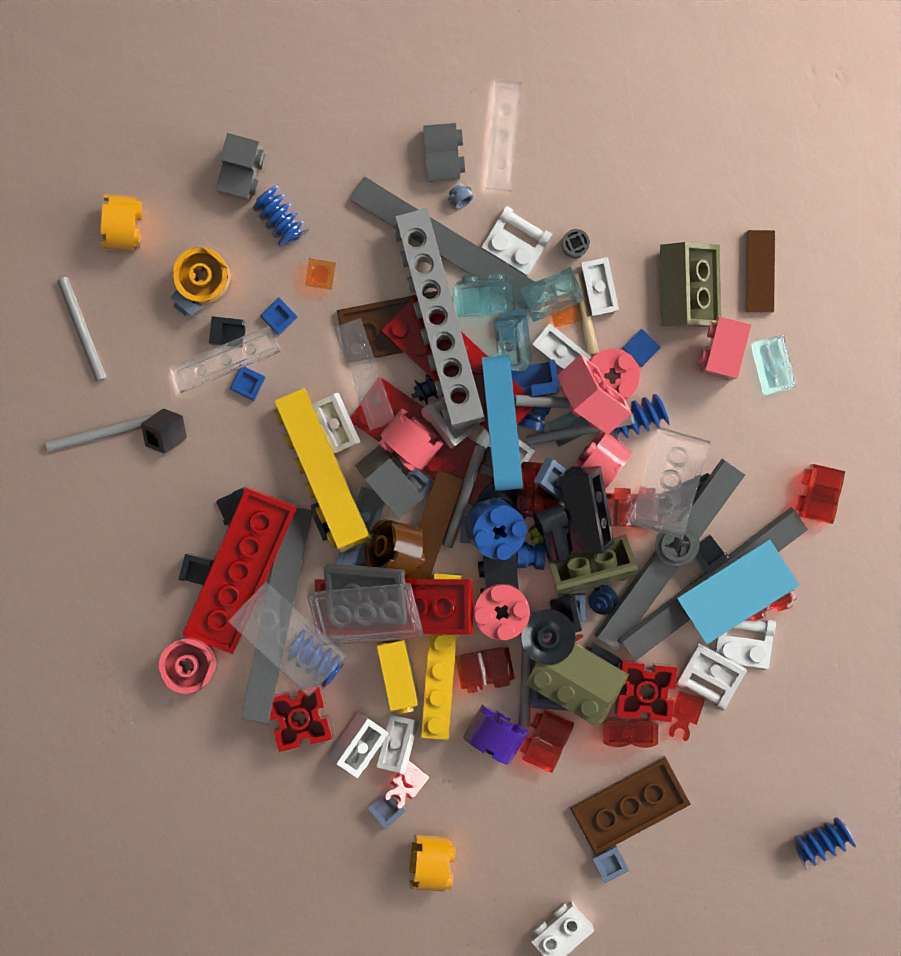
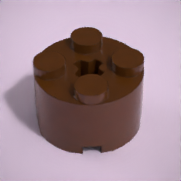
(395, 546)

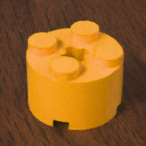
(119, 222)
(186, 279)
(430, 863)

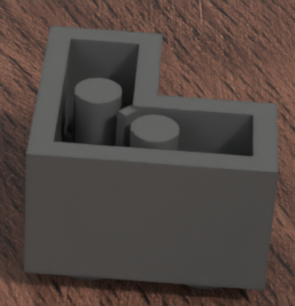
(240, 166)
(385, 476)

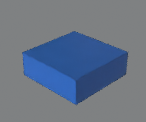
(279, 316)
(641, 347)
(247, 383)

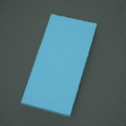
(738, 591)

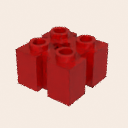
(657, 704)
(290, 731)

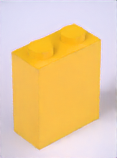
(398, 675)

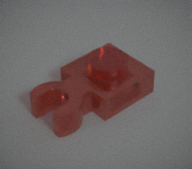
(686, 710)
(406, 785)

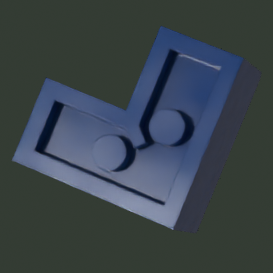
(538, 379)

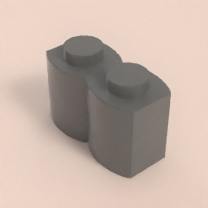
(442, 152)

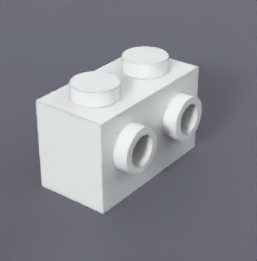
(358, 744)
(562, 932)

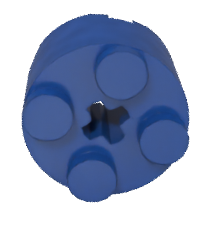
(505, 539)

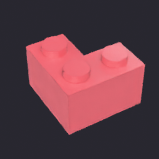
(726, 348)
(591, 395)

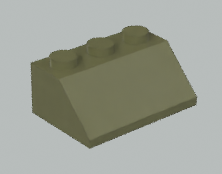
(690, 284)
(594, 569)
(580, 684)

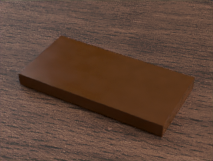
(375, 318)
(630, 805)

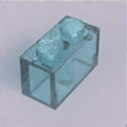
(551, 294)
(484, 296)

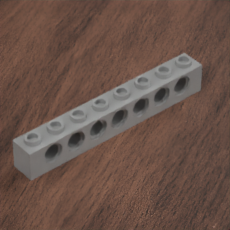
(419, 225)

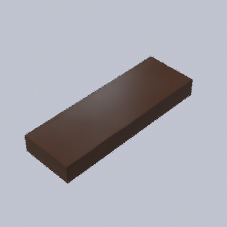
(760, 271)

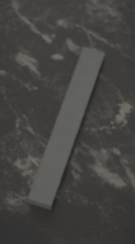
(450, 244)
(657, 573)
(284, 580)
(672, 614)

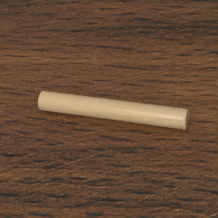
(586, 320)

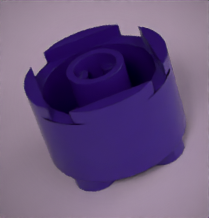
(495, 734)

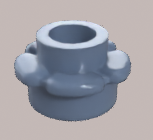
(460, 196)

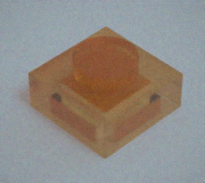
(320, 274)
(566, 316)

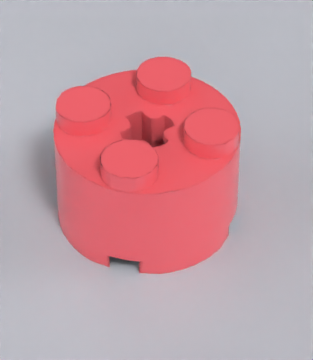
(621, 364)
(410, 440)
(604, 452)
(503, 627)
(174, 671)

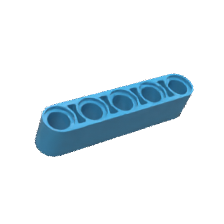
(502, 422)

